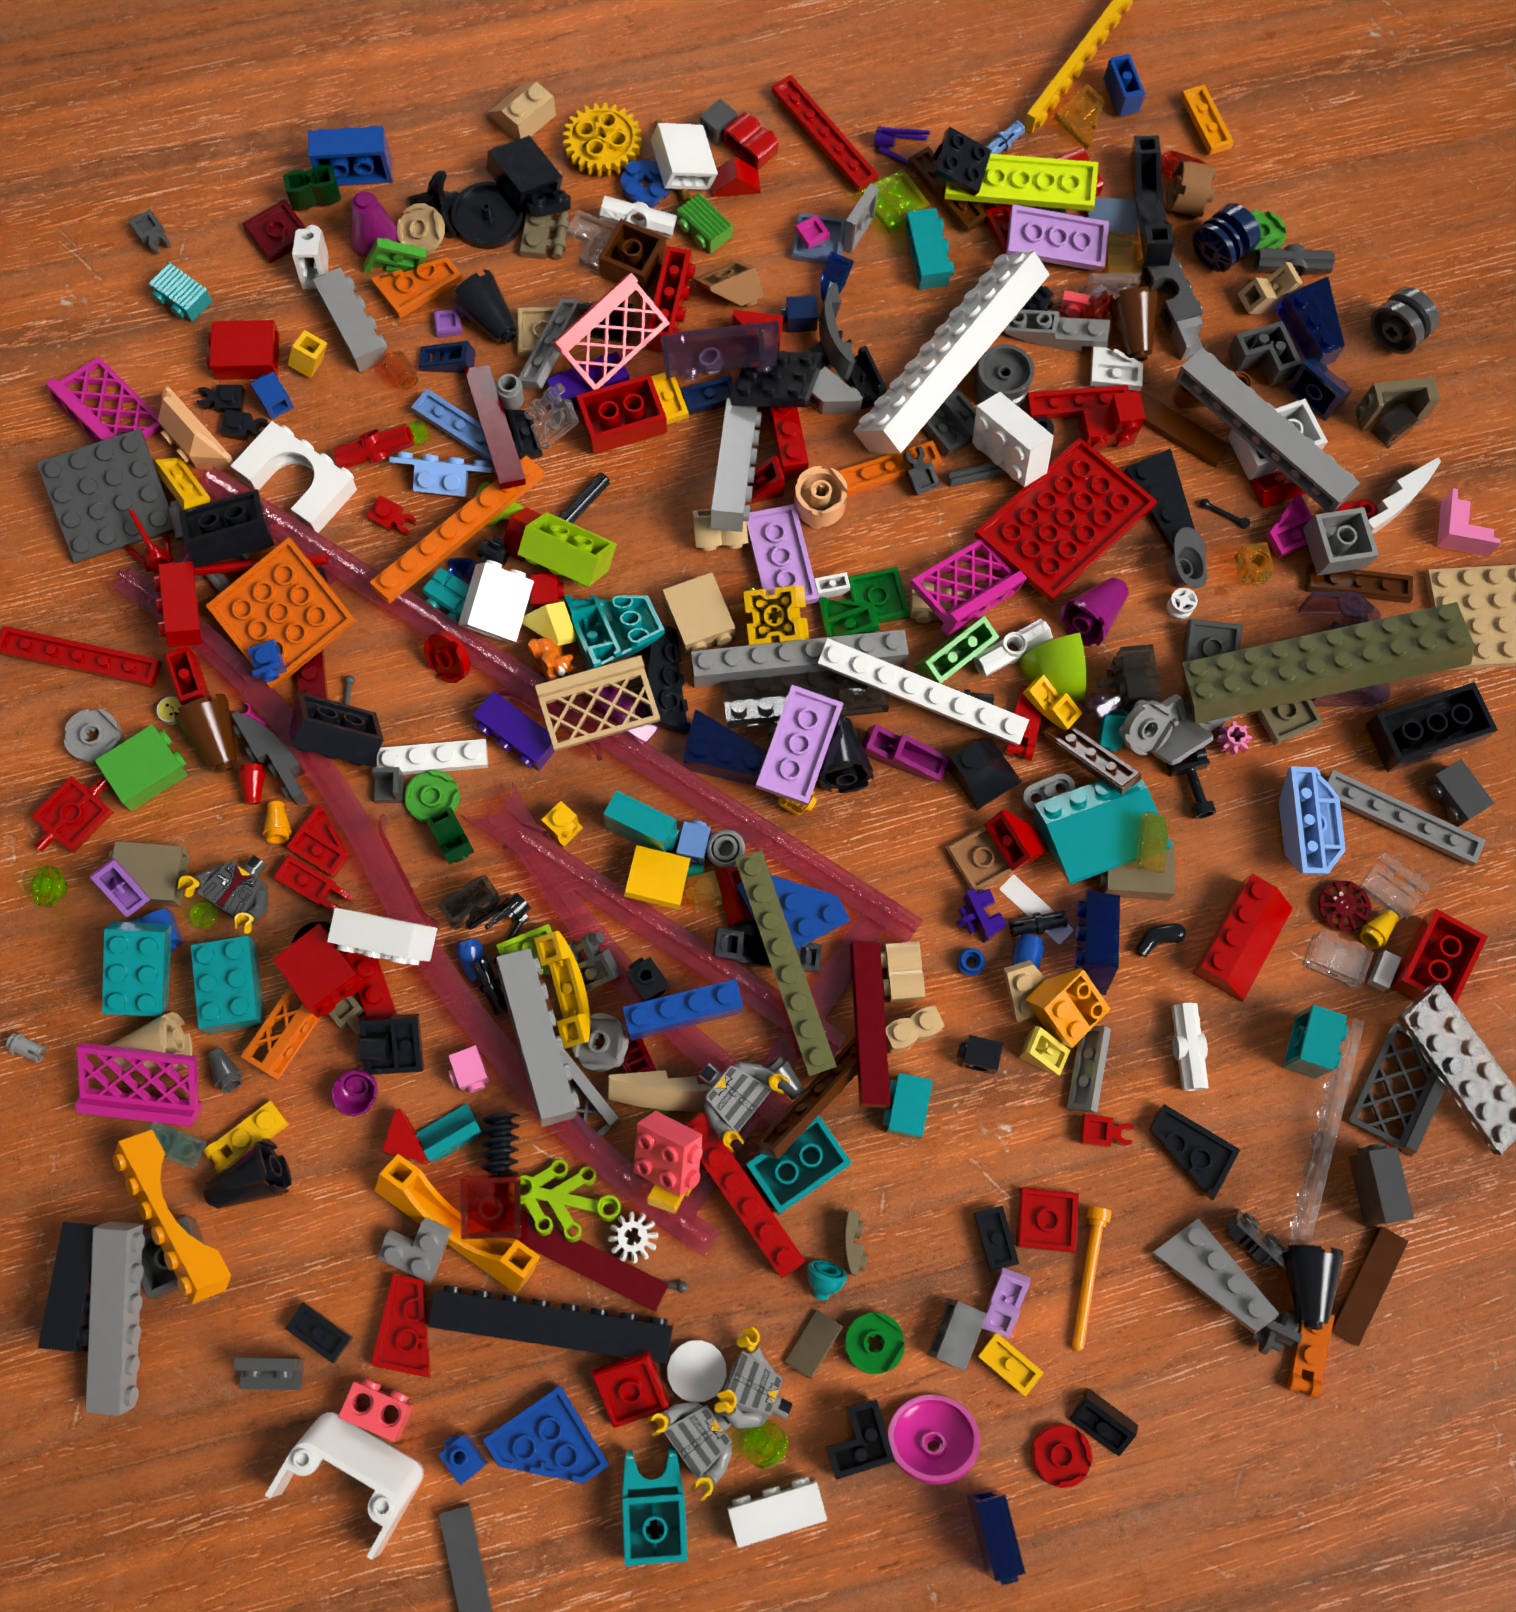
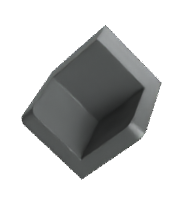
(716, 119)
(388, 784)

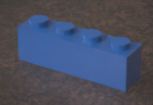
(683, 1009)

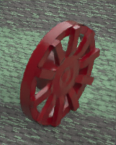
(1344, 906)

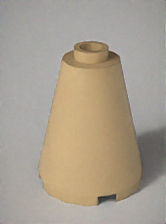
(159, 1035)

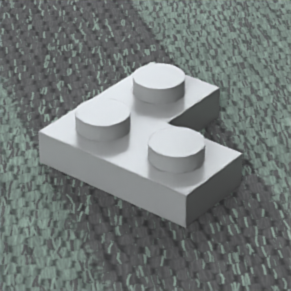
(417, 1256)

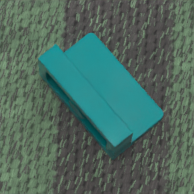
(449, 1134)

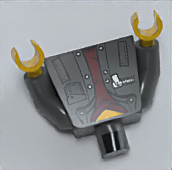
(232, 890)

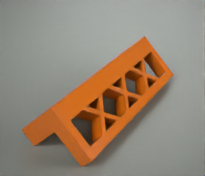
(288, 1042)

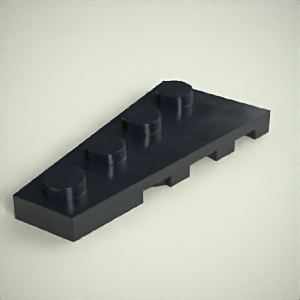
(1161, 480)
(666, 683)

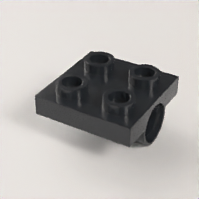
(961, 161)
(391, 1044)

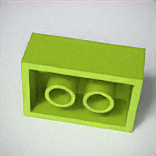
(566, 549)

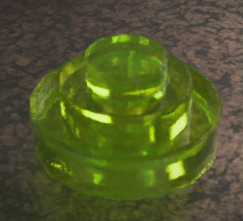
(48, 886)
(766, 1445)

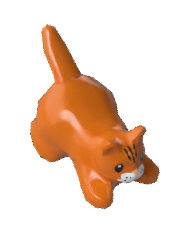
(550, 659)

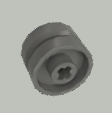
(1404, 320)
(1004, 371)

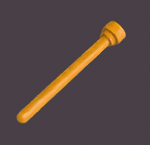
(1098, 1219)

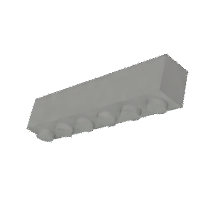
(735, 468)
(536, 1037)
(114, 1318)

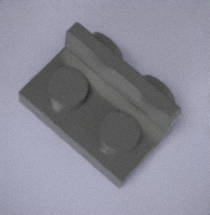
(270, 1373)

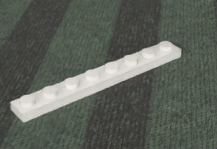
(923, 692)

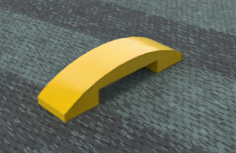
(569, 986)

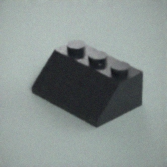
(226, 528)
(335, 730)

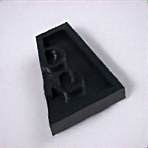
(1195, 1149)

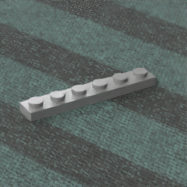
(1406, 819)

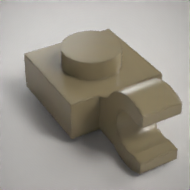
(347, 1013)

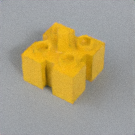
(776, 615)

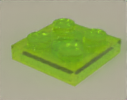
(895, 198)

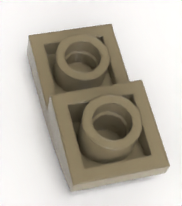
(853, 1252)

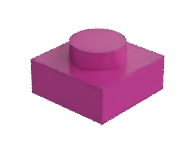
(812, 232)

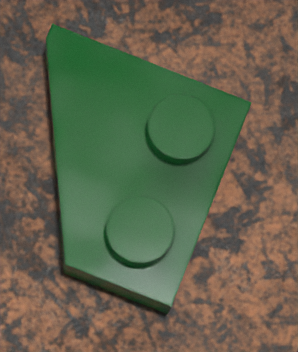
(848, 617)

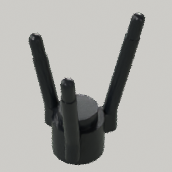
(512, 908)

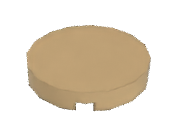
(421, 227)

